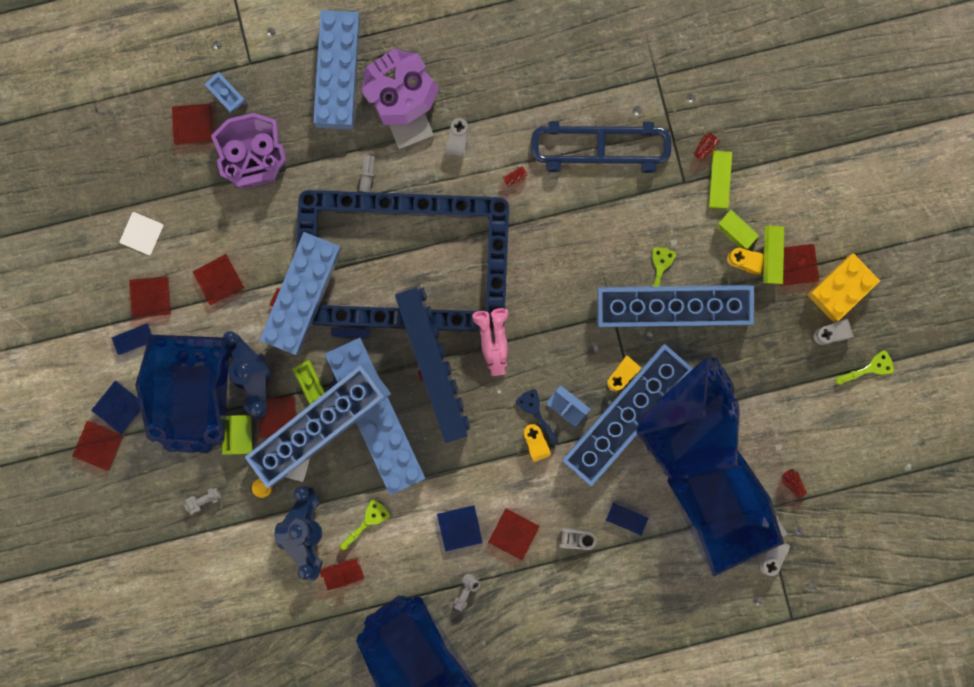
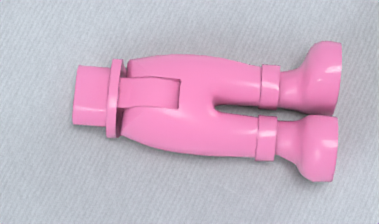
(494, 352)

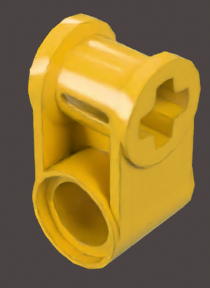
(749, 261)
(625, 372)
(537, 446)

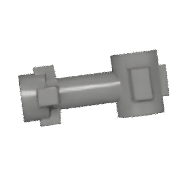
(193, 505)
(471, 584)

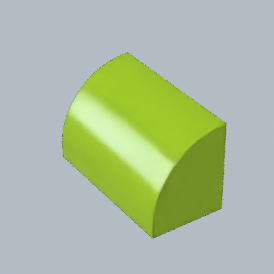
(737, 230)
(237, 435)

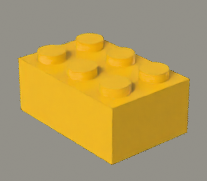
(843, 287)

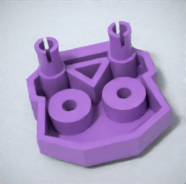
(407, 100)
(246, 135)

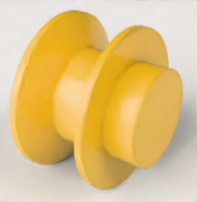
(260, 489)

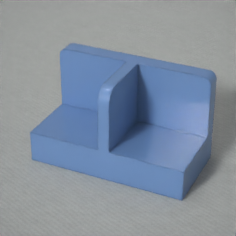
(225, 92)
(567, 406)

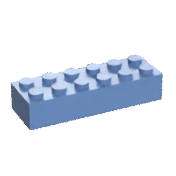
(337, 70)
(301, 294)

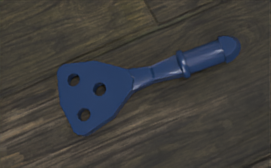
(535, 411)

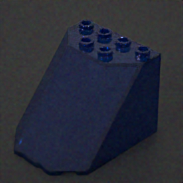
(184, 391)
(677, 438)
(728, 516)
(410, 649)

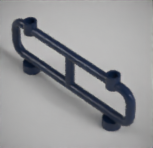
(648, 163)

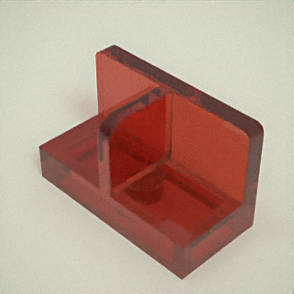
(342, 573)

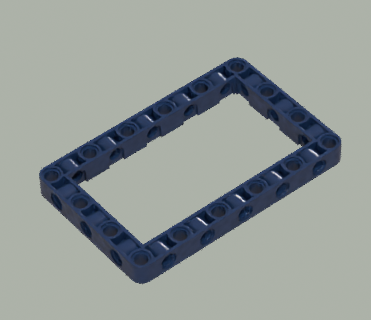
(408, 204)

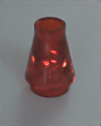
(706, 146)
(793, 482)

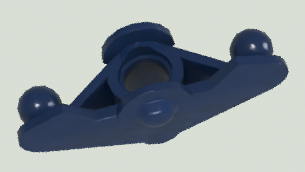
(250, 373)
(301, 534)

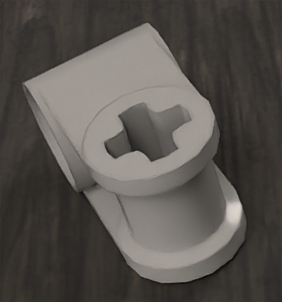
(457, 141)
(835, 332)
(575, 539)
(775, 558)

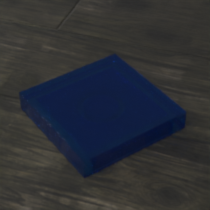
(117, 407)
(459, 528)

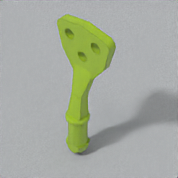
(661, 267)
(872, 367)
(368, 520)

